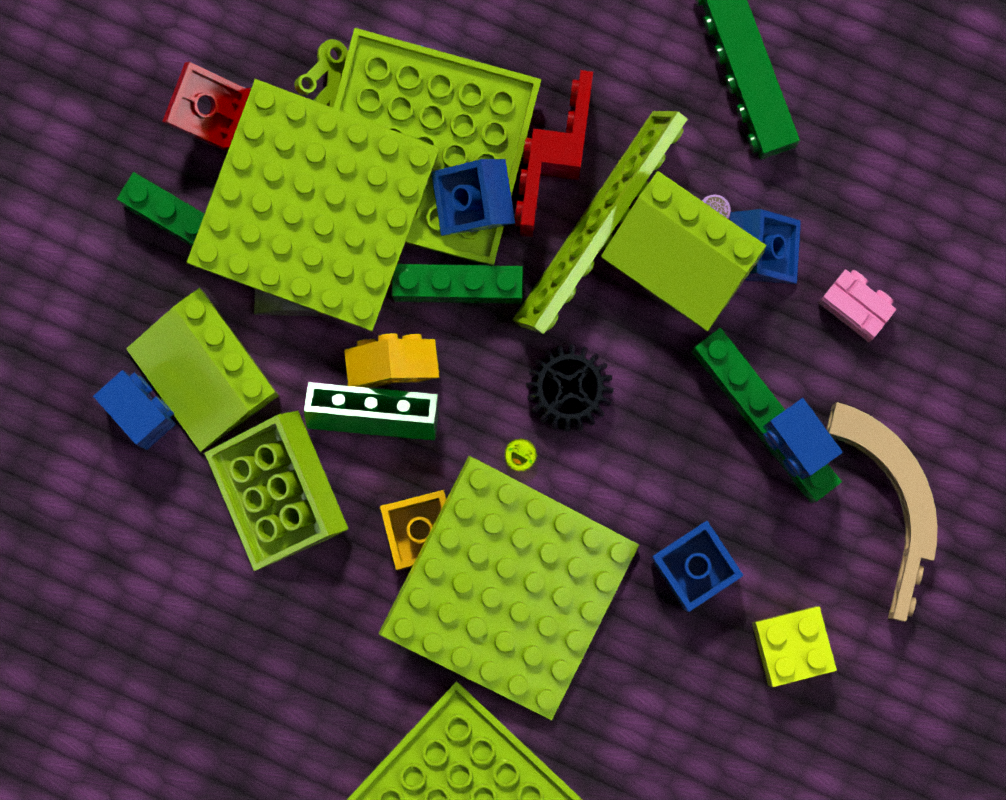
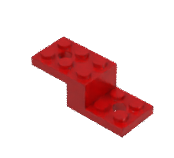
(226, 108)
(553, 154)

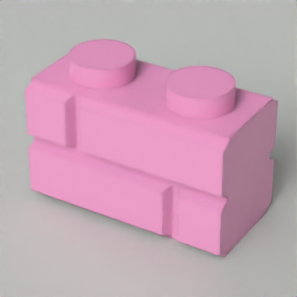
(858, 304)

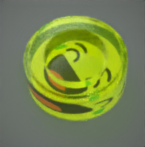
(520, 455)

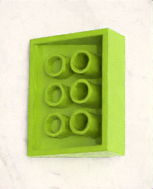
(683, 251)
(201, 370)
(276, 490)

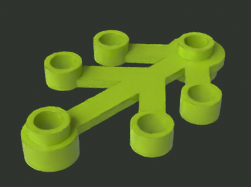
(325, 64)

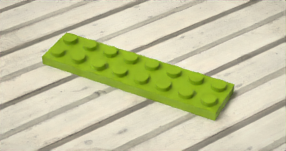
(599, 220)

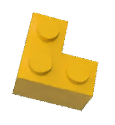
(391, 360)

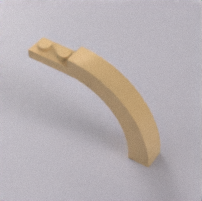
(912, 490)

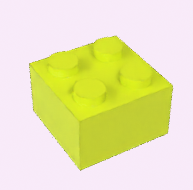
(794, 646)

